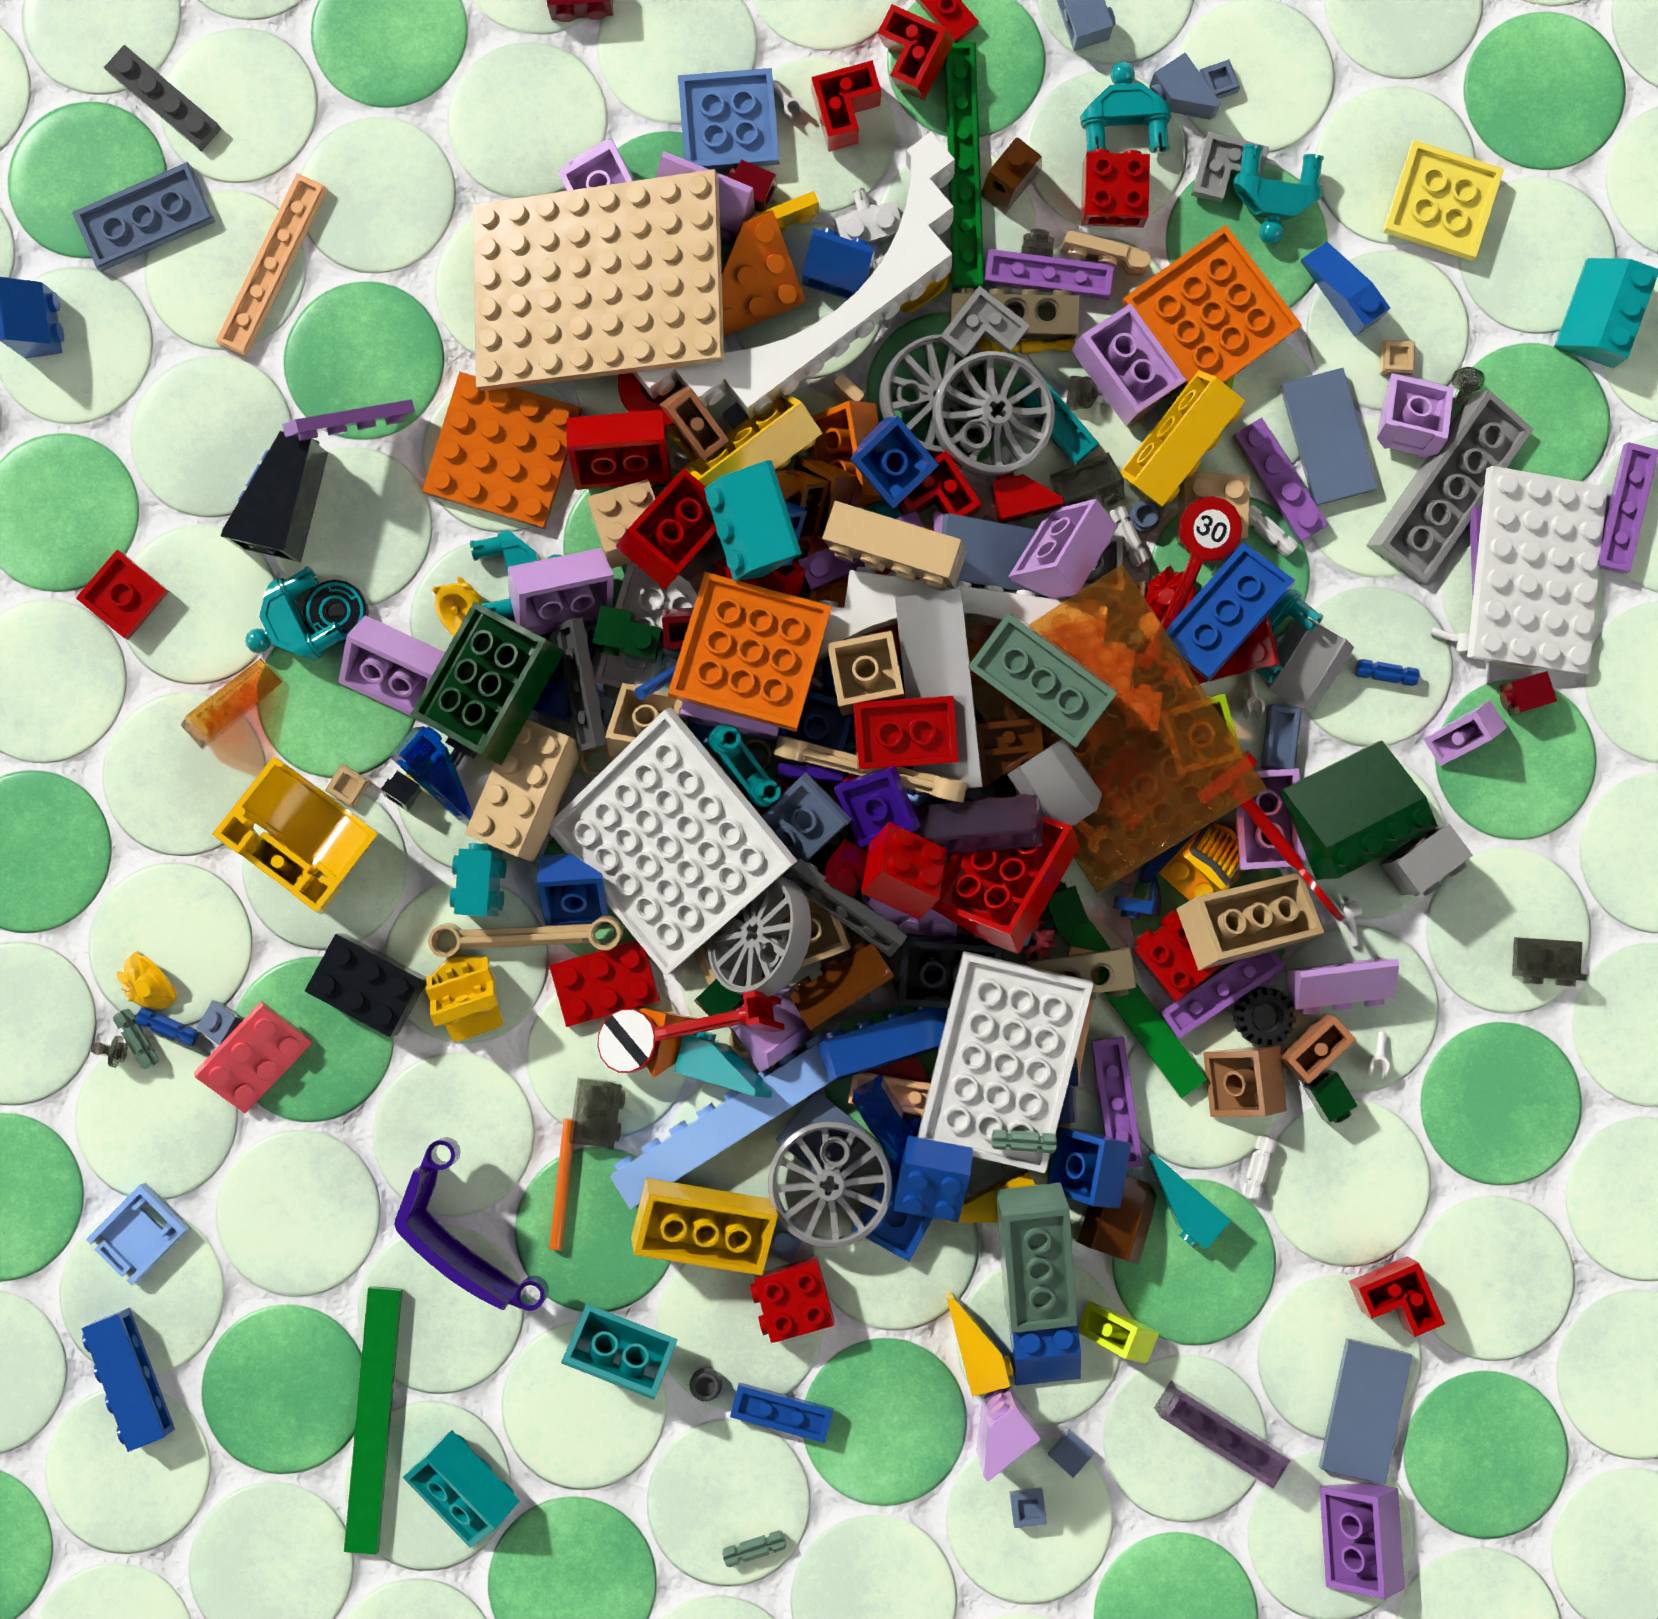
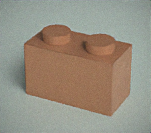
(694, 422)
(1317, 1048)

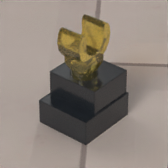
(401, 790)

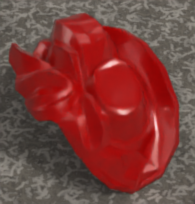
(1162, 590)

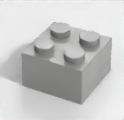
(1427, 860)

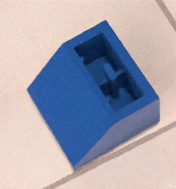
(837, 263)

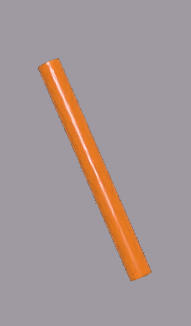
(562, 1188)

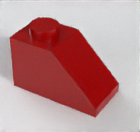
(1021, 498)

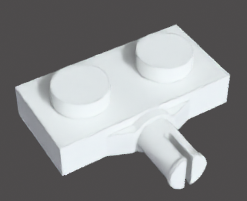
(869, 221)

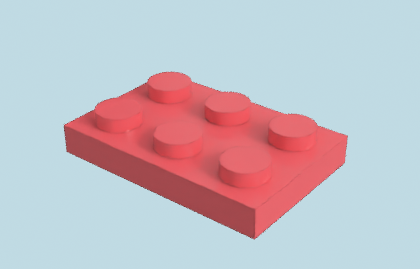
(253, 1057)

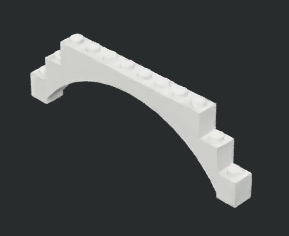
(912, 262)
(872, 604)

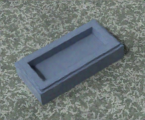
(1281, 737)

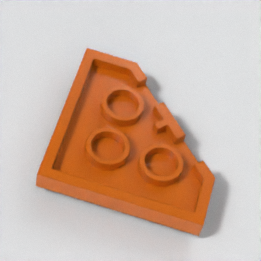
(758, 275)

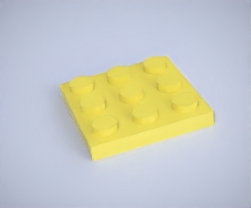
(1443, 200)

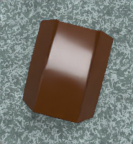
(843, 485)
(1123, 1229)

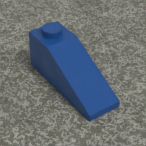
(1346, 288)

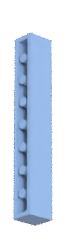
(721, 1125)

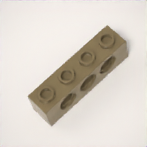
(1061, 302)
(1116, 961)

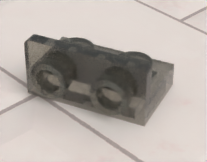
(1089, 481)
(1547, 959)
(597, 1112)

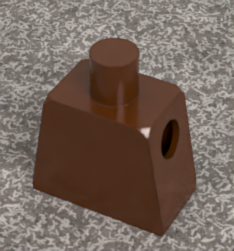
(1014, 172)
(807, 492)

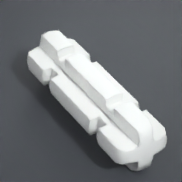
(1271, 532)
(1131, 539)
(1259, 1168)

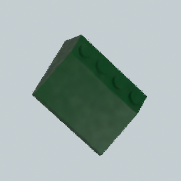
(487, 683)
(1356, 811)

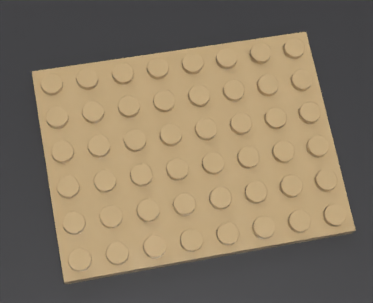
(598, 281)

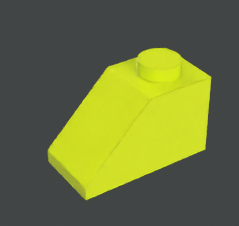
(1118, 1333)

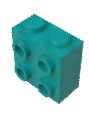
(478, 881)

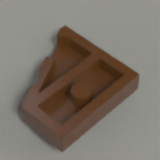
(1007, 745)

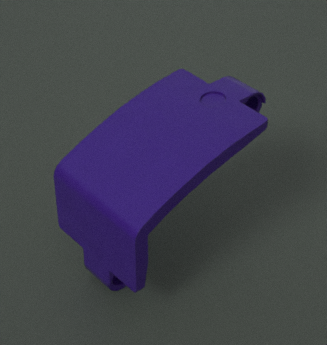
(448, 1253)

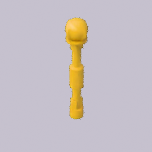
(1034, 346)

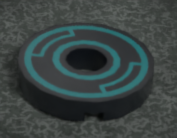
(330, 593)

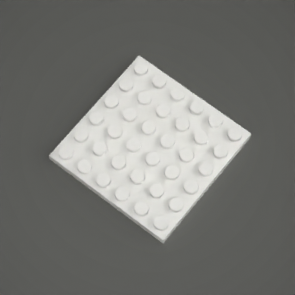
(671, 841)

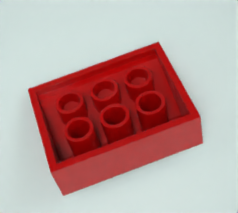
(1006, 890)

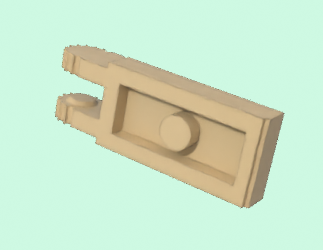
(1105, 251)

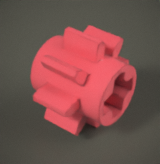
(1040, 942)

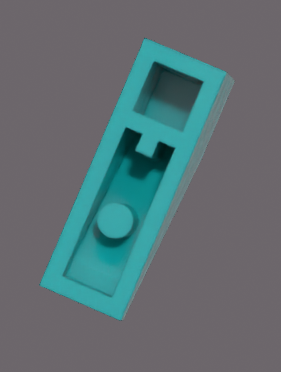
(718, 1064)
(1190, 1209)

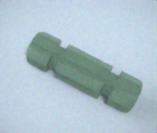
(136, 1039)
(1024, 1141)
(754, 1548)

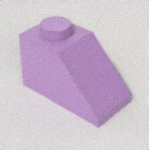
(1465, 733)

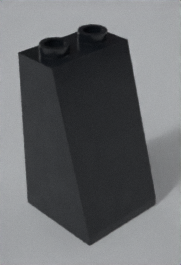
(279, 500)

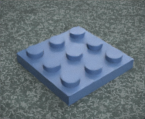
(729, 118)

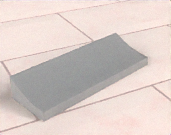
(1448, 485)
(937, 665)

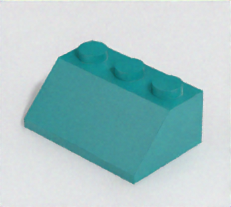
(1607, 309)
(752, 521)
(619, 1351)
(461, 1489)

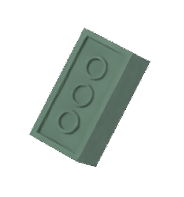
(1043, 678)
(1036, 1257)

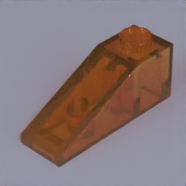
(230, 703)

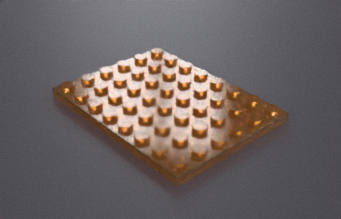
(1155, 748)

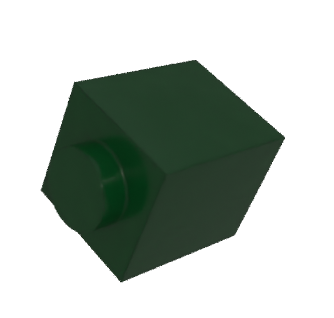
(612, 630)
(643, 642)
(1066, 909)
(1330, 1097)

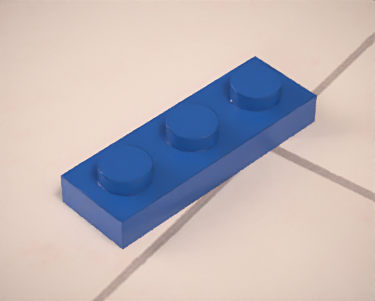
(781, 1412)

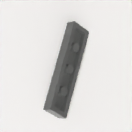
(162, 98)
(581, 685)
(848, 910)

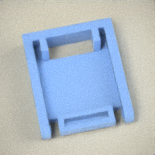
(134, 1236)

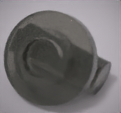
(1038, 243)
(1467, 381)
(1081, 393)
(116, 1051)

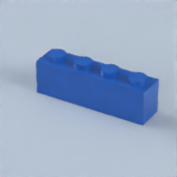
(883, 1042)
(127, 1380)

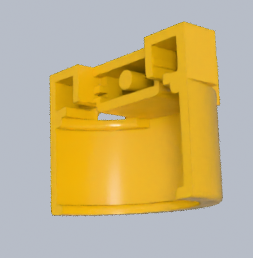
(304, 838)

